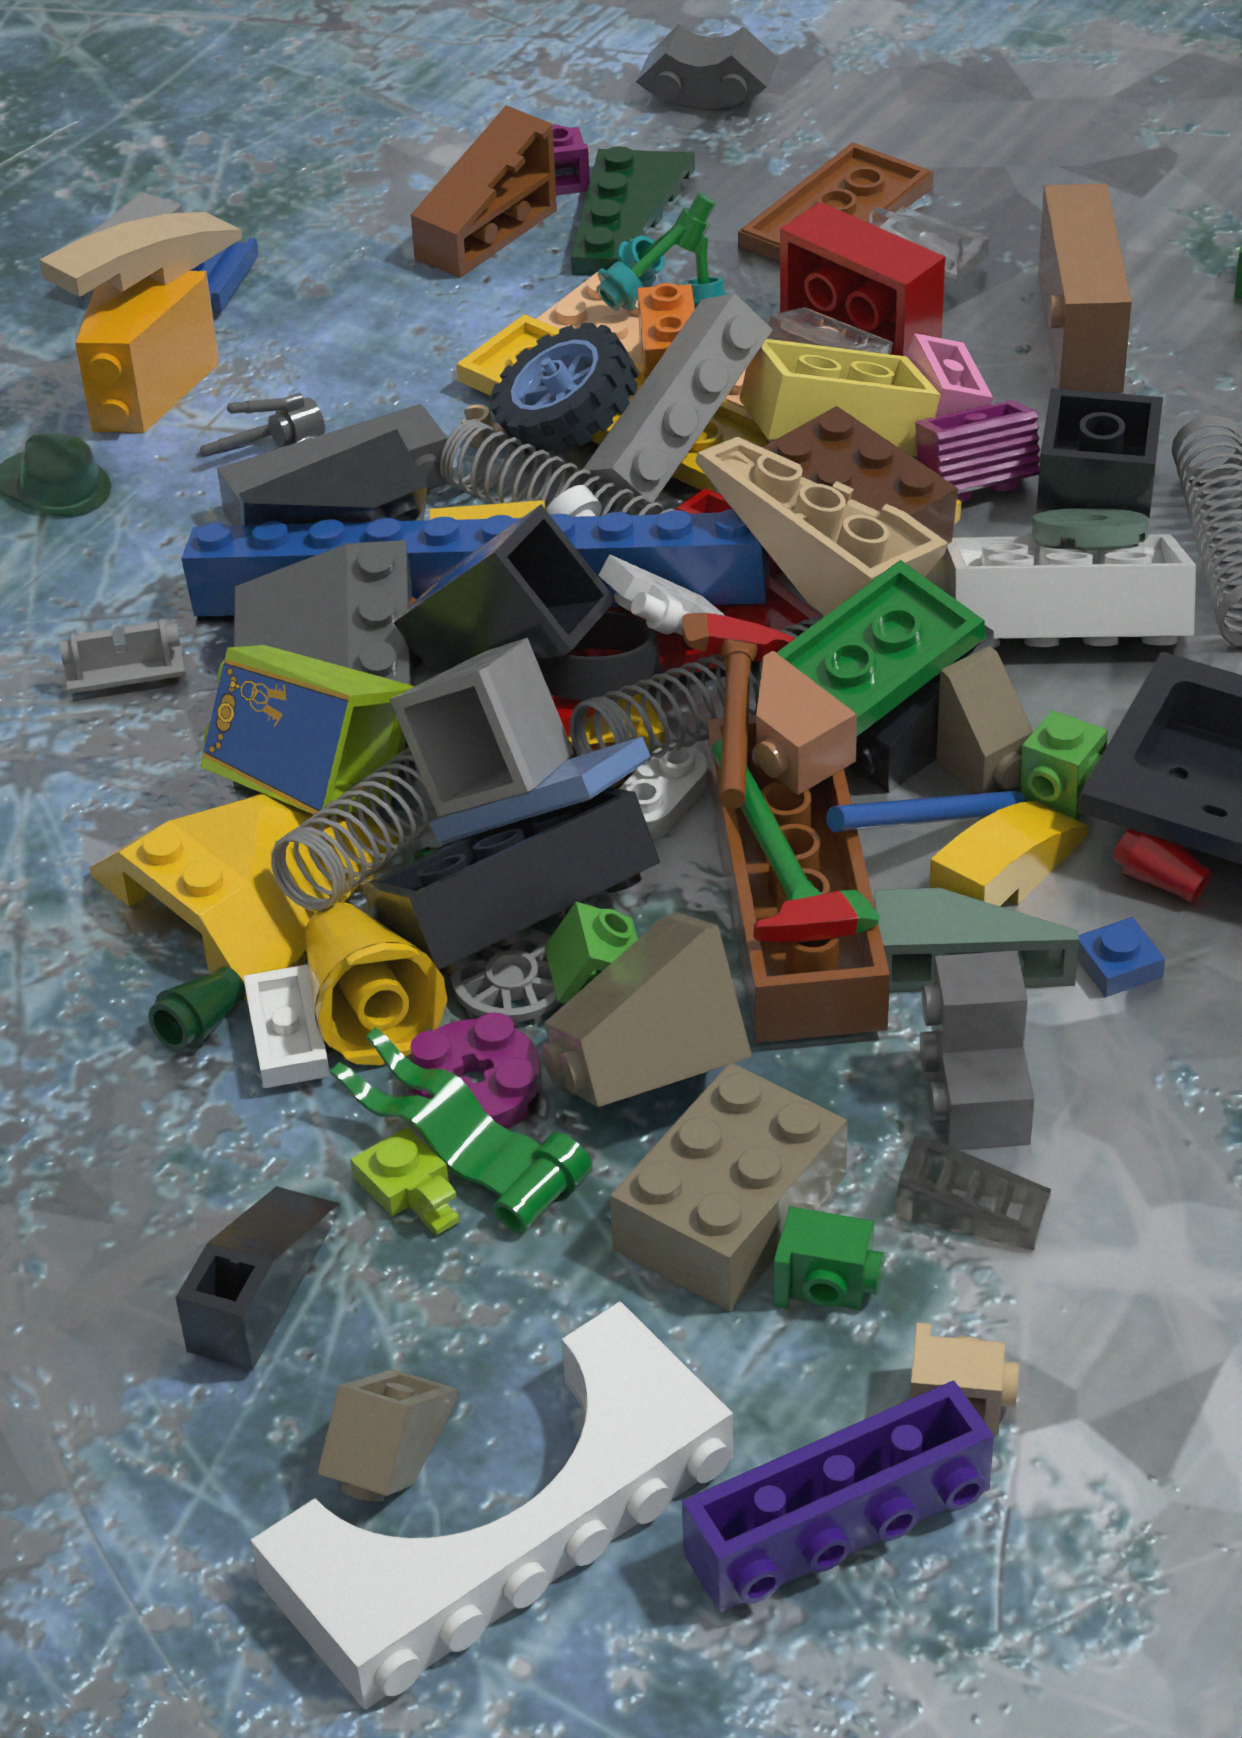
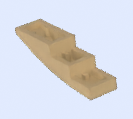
(144, 247)

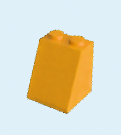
(145, 350)

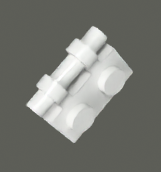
(652, 596)

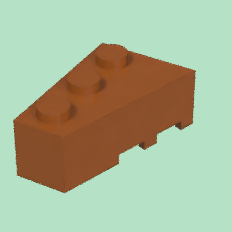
(488, 195)

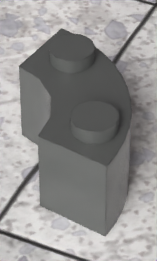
(707, 70)

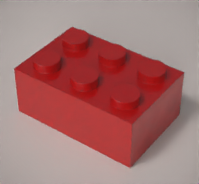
(861, 276)

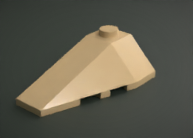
(816, 530)

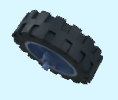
(565, 388)

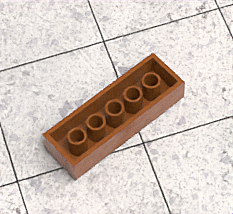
(804, 985)

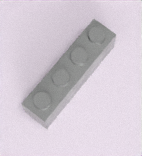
(679, 397)

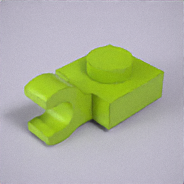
(407, 1174)

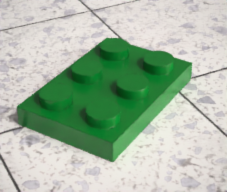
(885, 642)

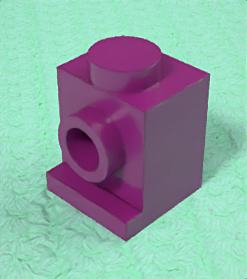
(570, 152)

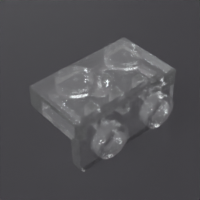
(960, 246)

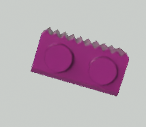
(981, 446)

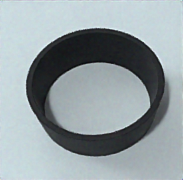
(592, 677)

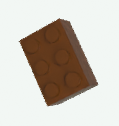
(880, 473)

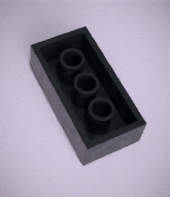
(513, 877)

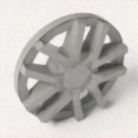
(508, 978)

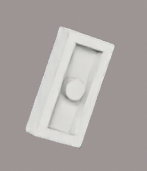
(285, 1026)

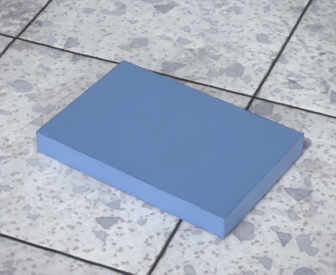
(569, 784)

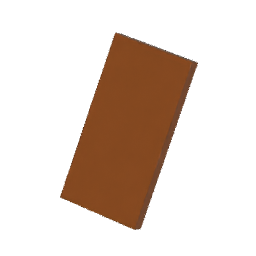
(851, 182)

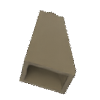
(649, 1016)

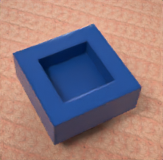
(1120, 957)

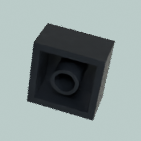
(1099, 451)

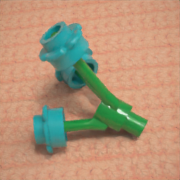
(644, 258)

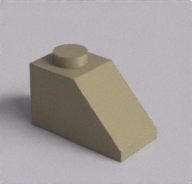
(980, 724)
(383, 1432)

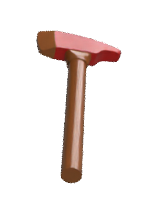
(740, 645)

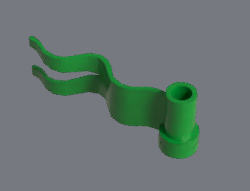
(470, 1141)

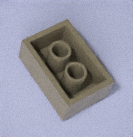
(721, 1183)

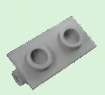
(97, 663)

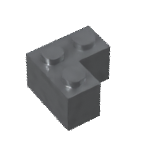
(978, 1050)

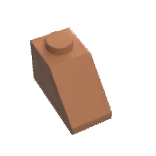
(800, 727)

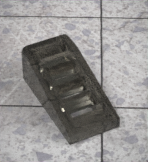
(951, 1169)

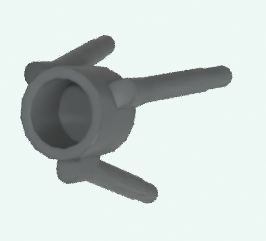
(293, 422)

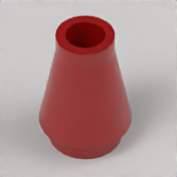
(1161, 865)

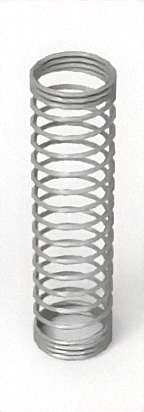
(487, 454)
(1209, 477)
(305, 835)

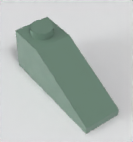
(941, 922)

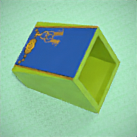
(301, 727)

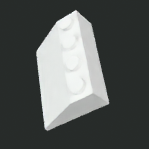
(1074, 592)

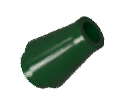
(193, 1009)

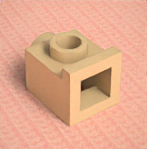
(973, 1365)

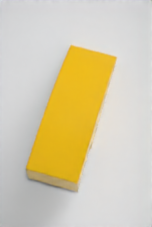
(1006, 853)

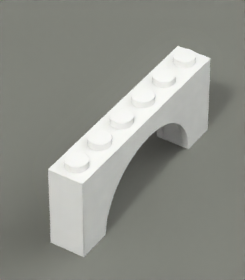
(399, 1604)

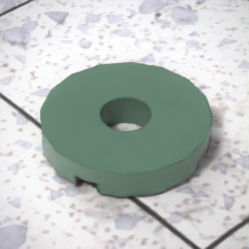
(1090, 528)

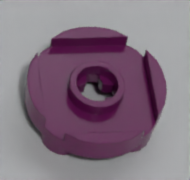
(487, 1046)

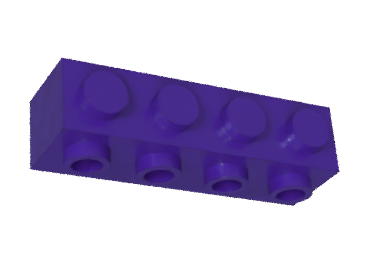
(837, 1496)

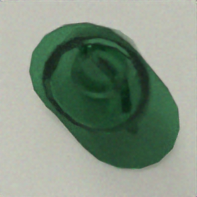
(55, 476)

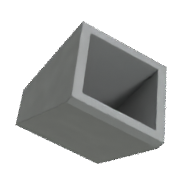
(483, 729)

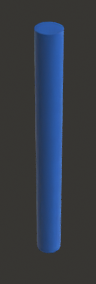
(919, 810)

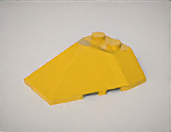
(221, 880)

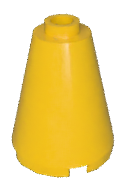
(369, 980)

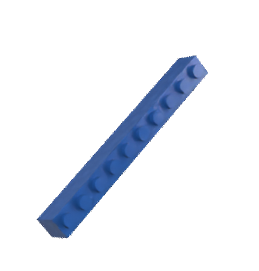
(696, 551)

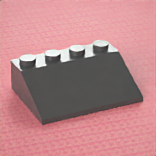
(334, 611)

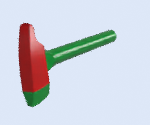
(807, 912)

